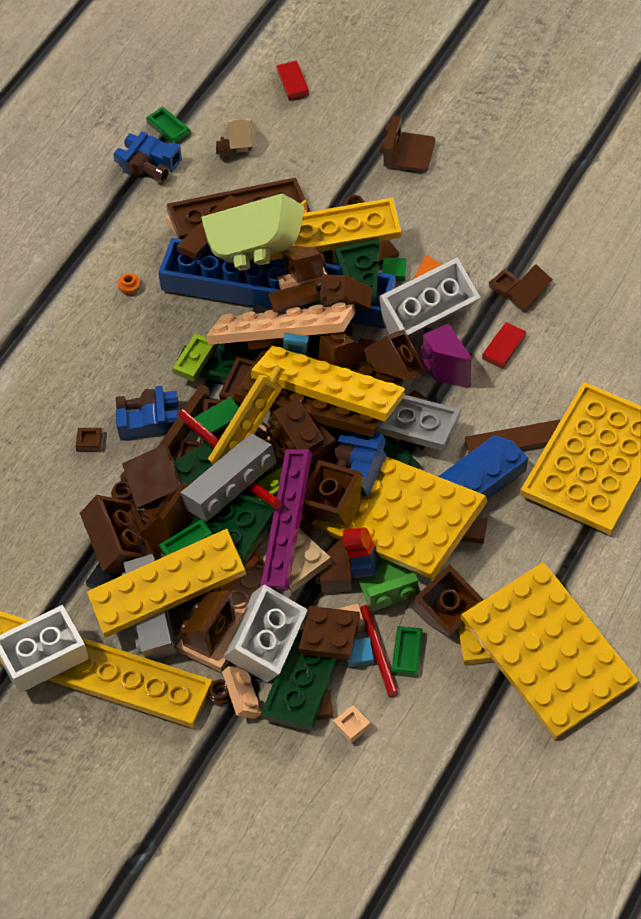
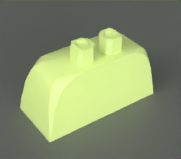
(254, 230)

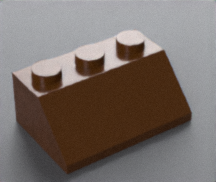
(114, 532)

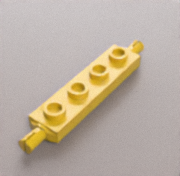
(249, 413)

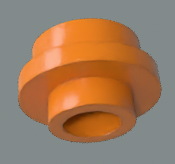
(131, 287)

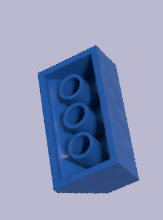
(489, 467)

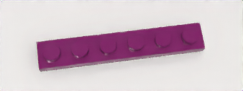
(286, 519)

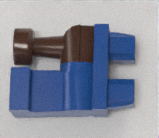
(148, 156)
(151, 417)
(362, 456)

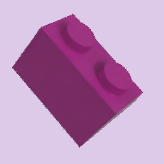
(446, 357)

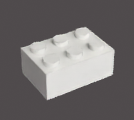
(265, 633)
(41, 649)

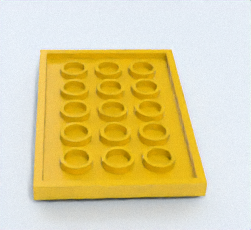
(590, 460)
(413, 517)
(549, 650)

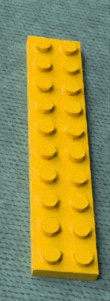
(132, 680)

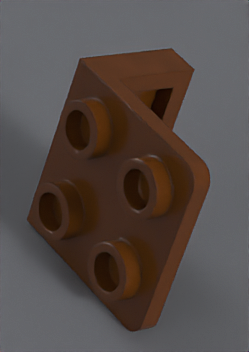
(406, 149)
(293, 428)

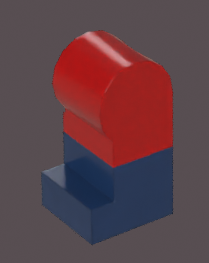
(361, 552)

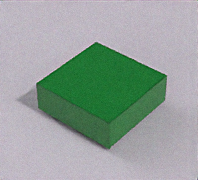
(396, 267)

